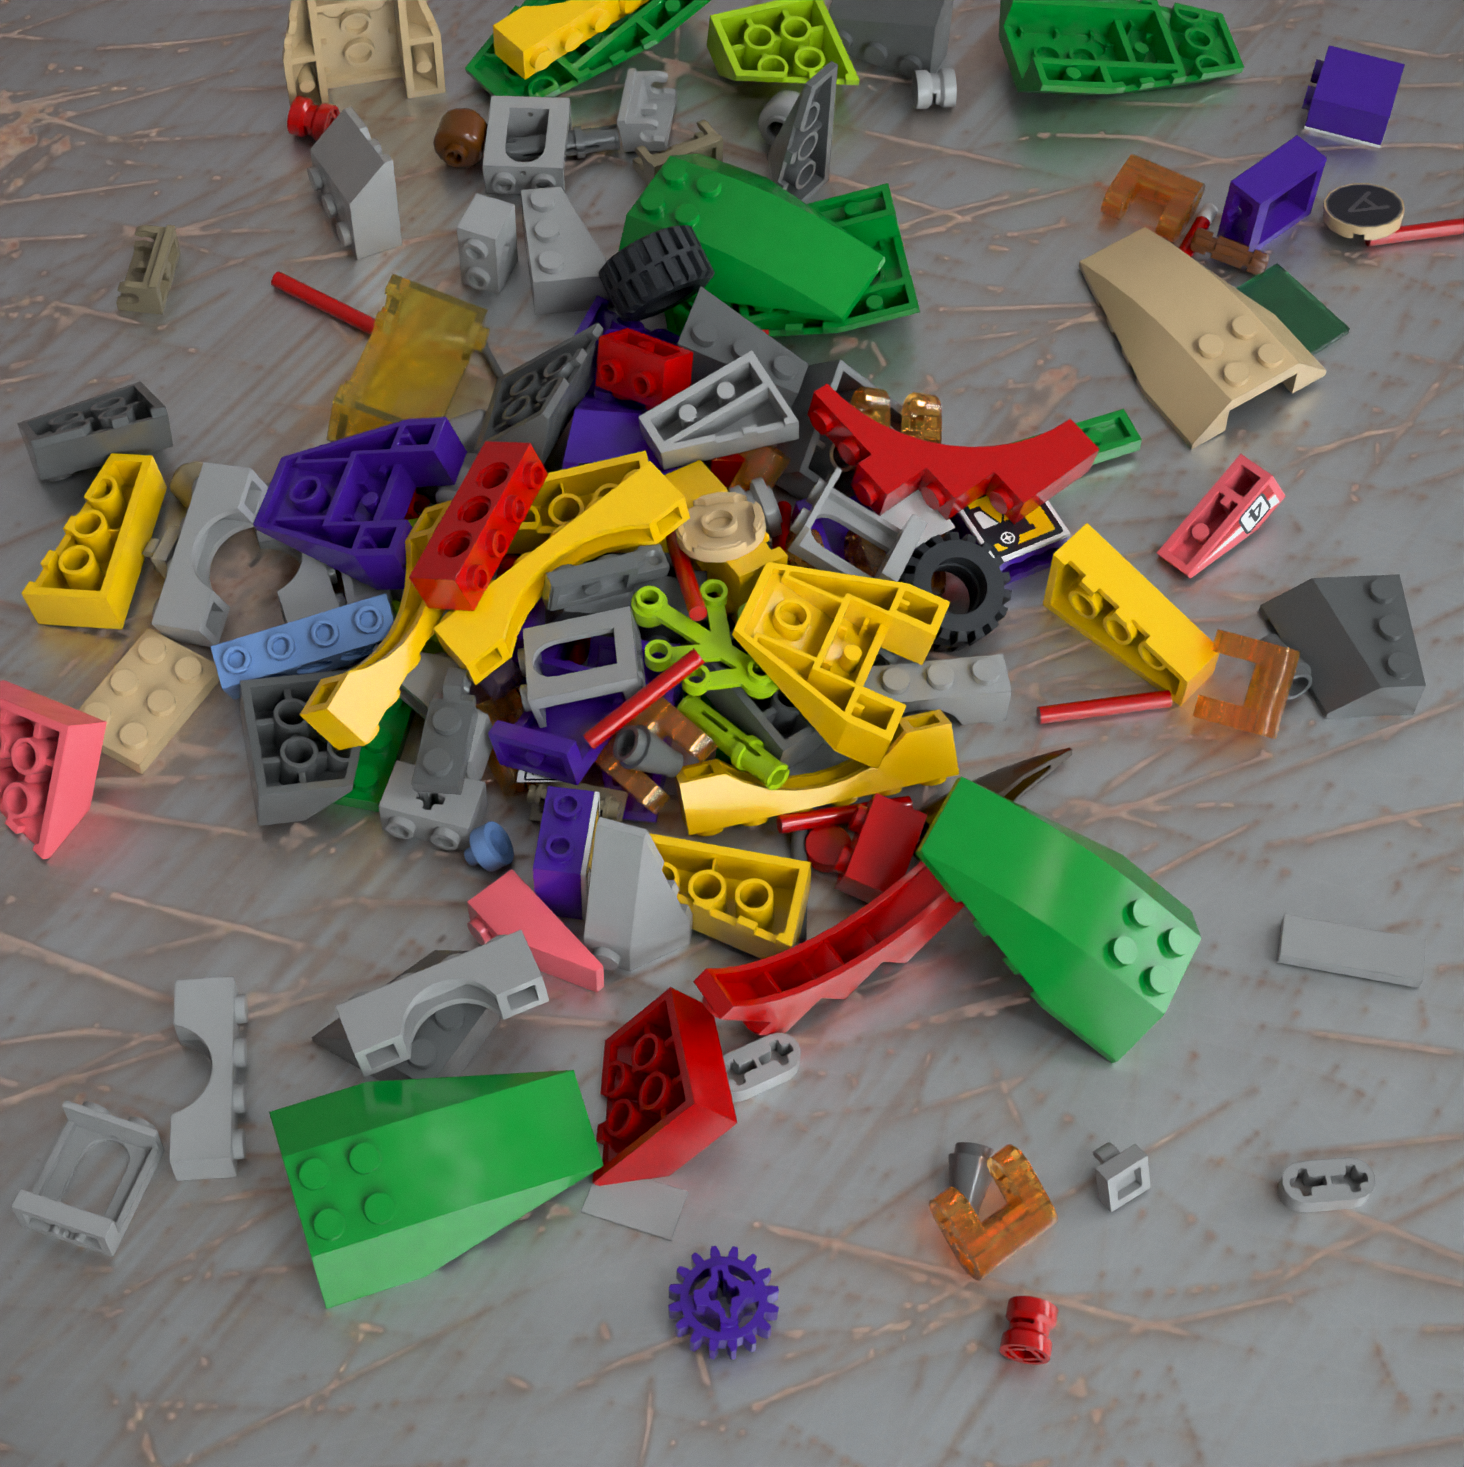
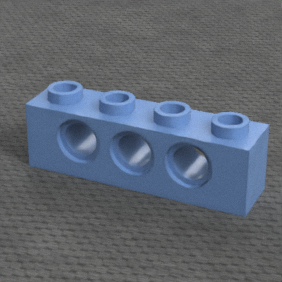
(306, 644)

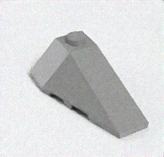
(630, 902)

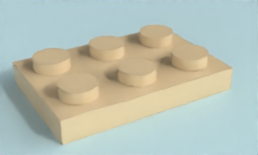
(149, 698)

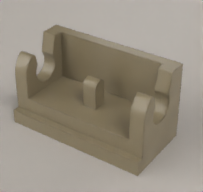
(704, 143)
(150, 270)

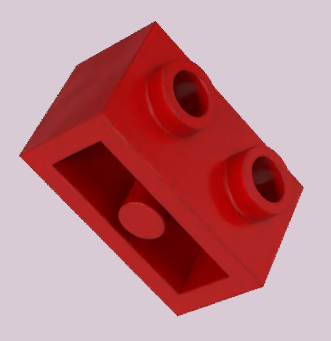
(642, 367)
(880, 847)

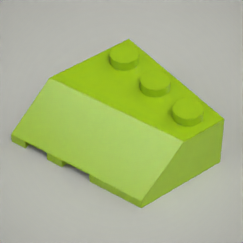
(778, 43)

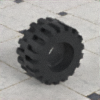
(656, 273)
(980, 576)

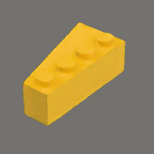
(568, 494)
(101, 554)
(738, 574)
(1127, 616)
(739, 894)

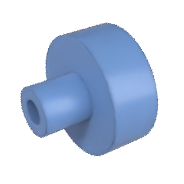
(489, 847)

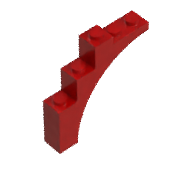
(950, 477)
(785, 986)

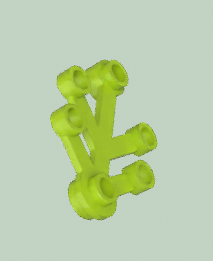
(710, 645)

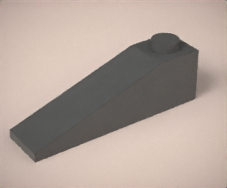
(803, 146)

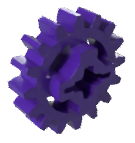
(741, 1295)

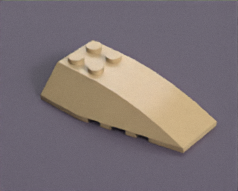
(361, 43)
(1191, 334)

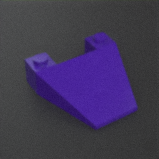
(352, 496)

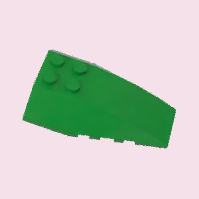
(1113, 46)
(596, 55)
(758, 239)
(891, 295)
(1066, 912)
(426, 1169)

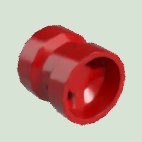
(310, 119)
(1029, 1330)

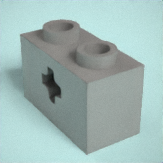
(487, 243)
(431, 816)

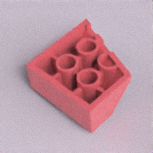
(46, 765)

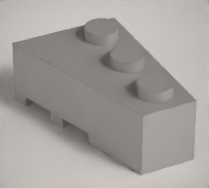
(560, 254)
(720, 416)

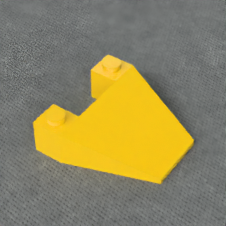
(819, 641)

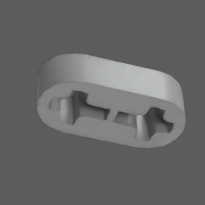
(759, 1072)
(1329, 1194)

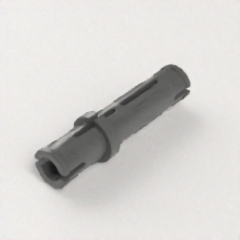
(579, 143)

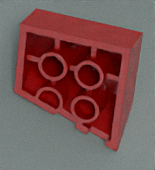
(662, 1091)

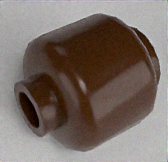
(461, 138)

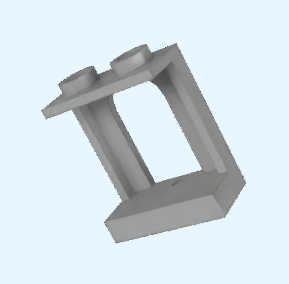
(526, 118)
(836, 506)
(623, 676)
(86, 1127)

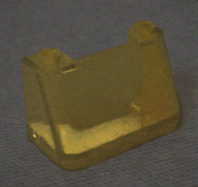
(410, 360)

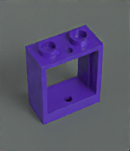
(1272, 194)

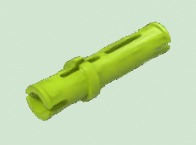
(745, 751)

